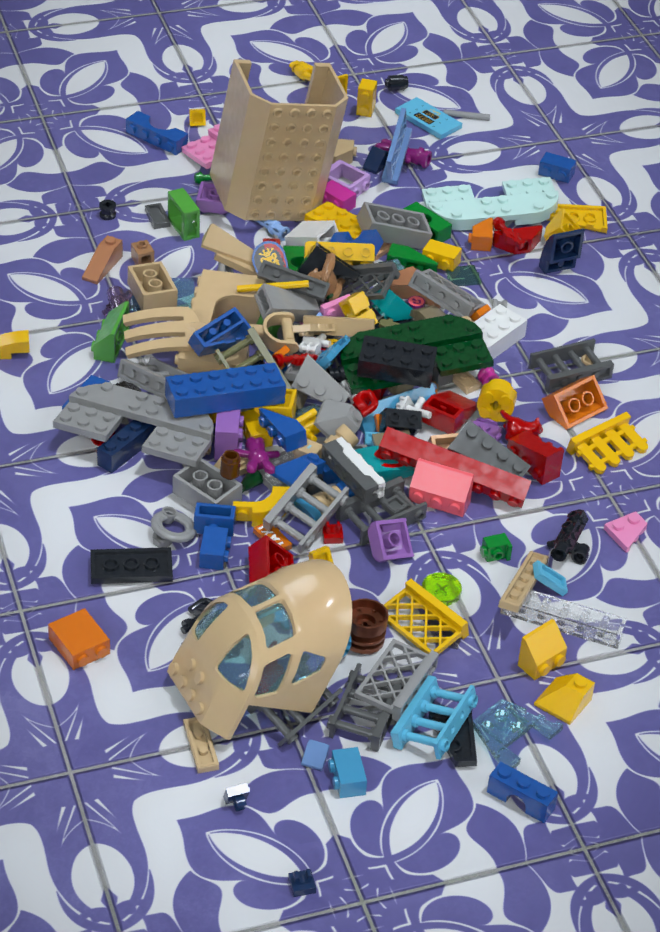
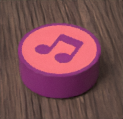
(416, 302)

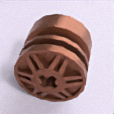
(368, 626)

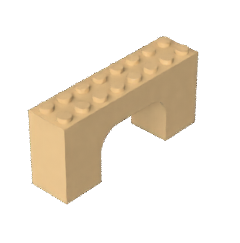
(211, 299)

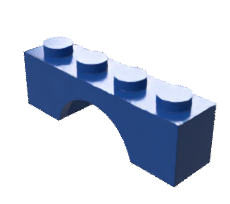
(168, 140)

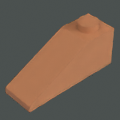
(104, 259)

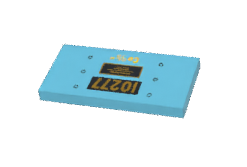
(429, 118)

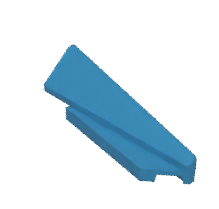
(368, 422)

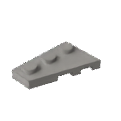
(317, 383)

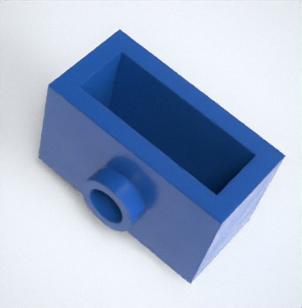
(214, 515)

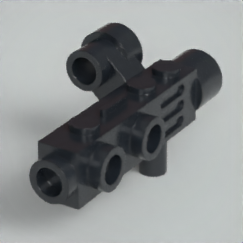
(567, 539)

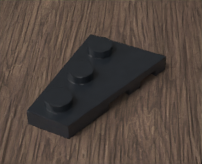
(462, 748)

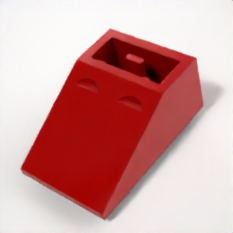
(448, 411)

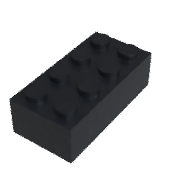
(397, 361)

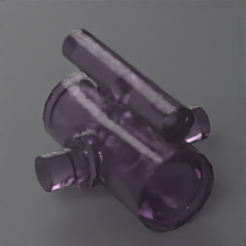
(115, 298)

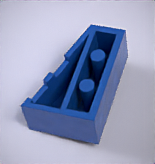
(220, 333)

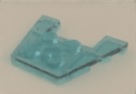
(505, 724)

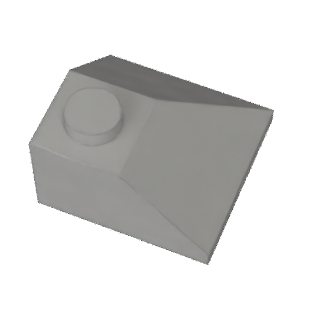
(334, 414)

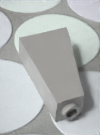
(277, 299)

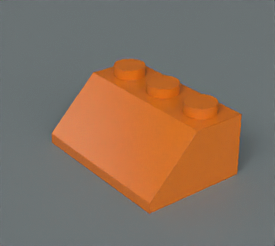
(575, 402)

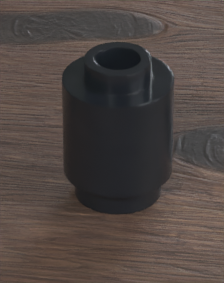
(396, 82)

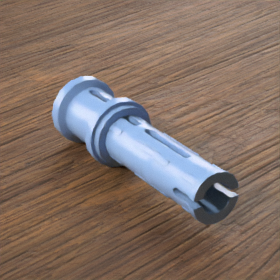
(275, 227)

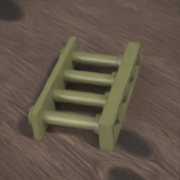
(261, 354)

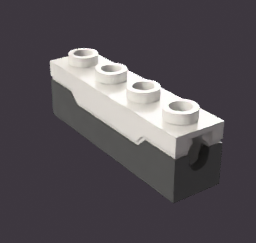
(353, 470)

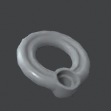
(168, 516)

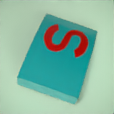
(384, 467)

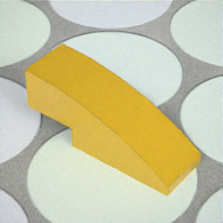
(14, 343)

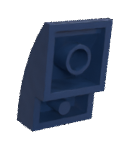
(561, 251)

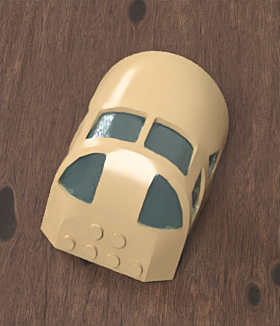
(265, 645)

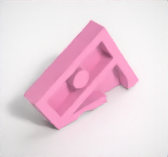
(626, 529)

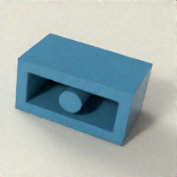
(348, 772)

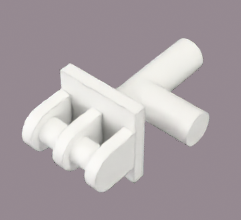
(313, 345)
(407, 404)

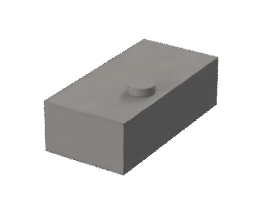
(395, 224)

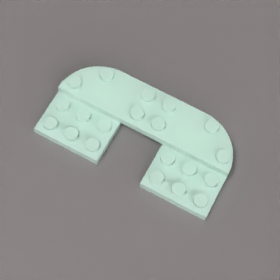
(524, 202)

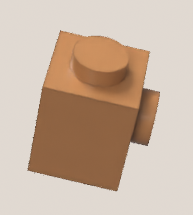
(142, 252)

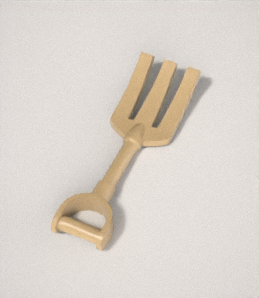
(184, 322)

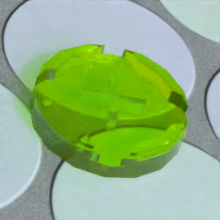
(443, 587)

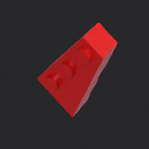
(541, 456)

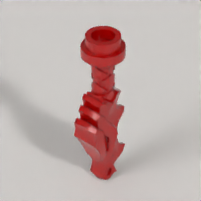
(508, 235)
(294, 359)

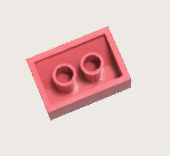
(441, 487)

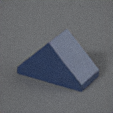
(375, 160)

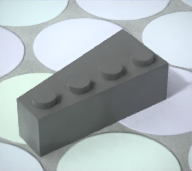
(481, 446)

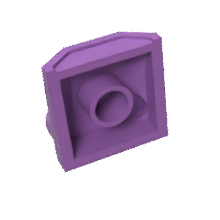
(208, 199)
(390, 540)

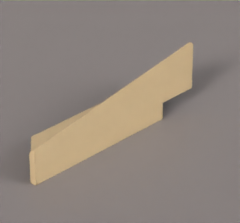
(228, 250)

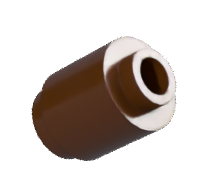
(230, 465)

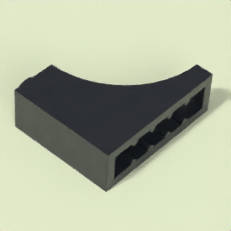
(316, 259)

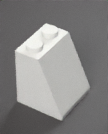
(311, 231)

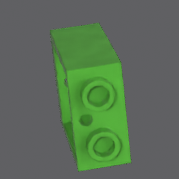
(182, 213)

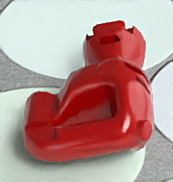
(362, 401)

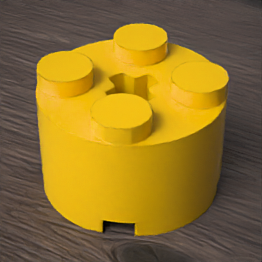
(494, 397)

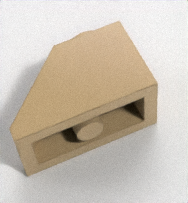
(345, 151)

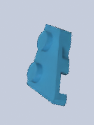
(330, 353)

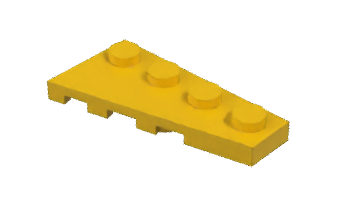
(586, 216)

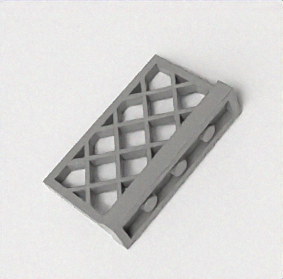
(445, 293)
(414, 682)

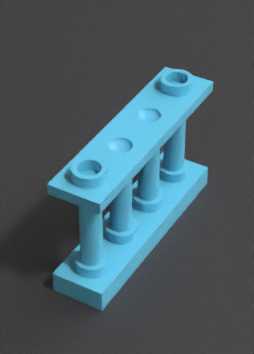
(422, 704)

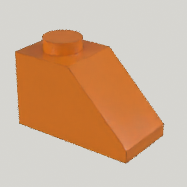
(482, 236)

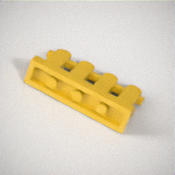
(600, 436)

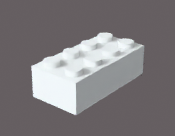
(501, 329)

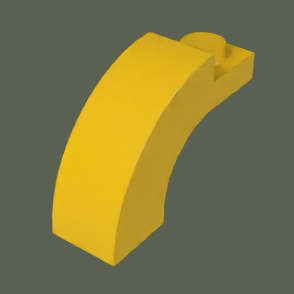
(258, 510)

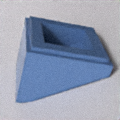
(315, 754)

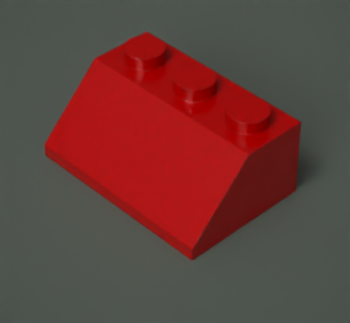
(267, 557)

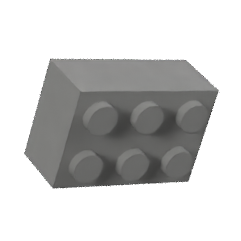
(205, 485)

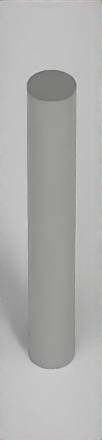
(471, 115)

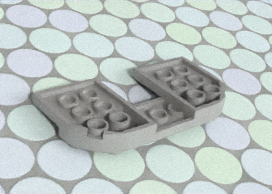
(100, 409)

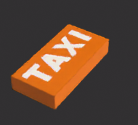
(275, 534)

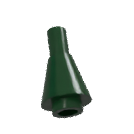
(251, 480)

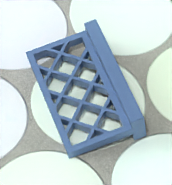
(397, 150)

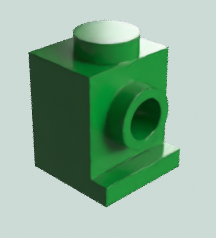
(496, 547)

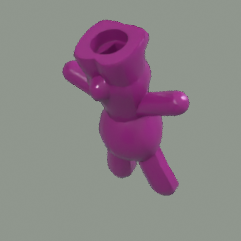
(415, 156)
(257, 456)

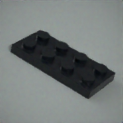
(131, 565)

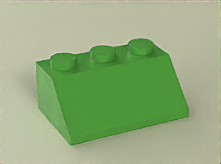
(111, 336)

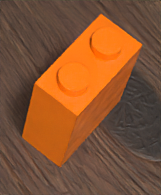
(79, 639)

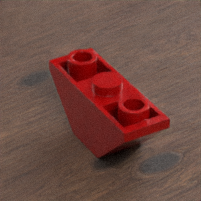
(531, 234)

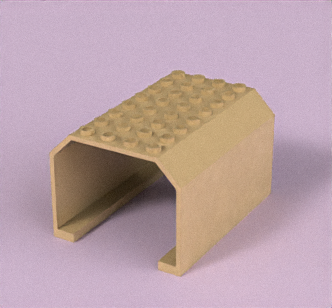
(276, 156)

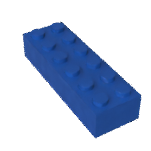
(225, 390)

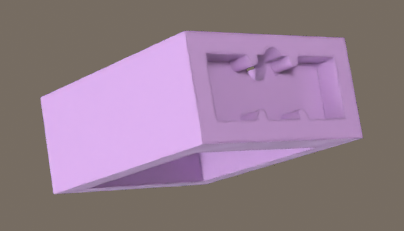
(360, 178)

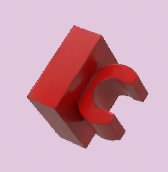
(332, 533)

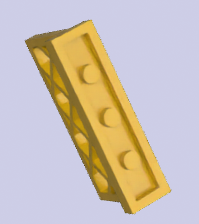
(437, 611)

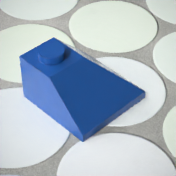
(291, 470)

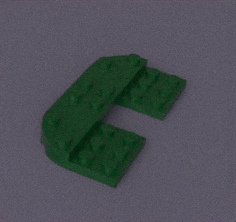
(457, 343)

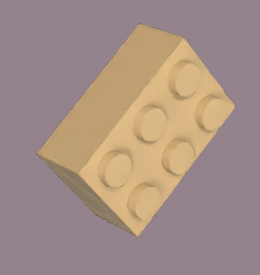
(152, 286)

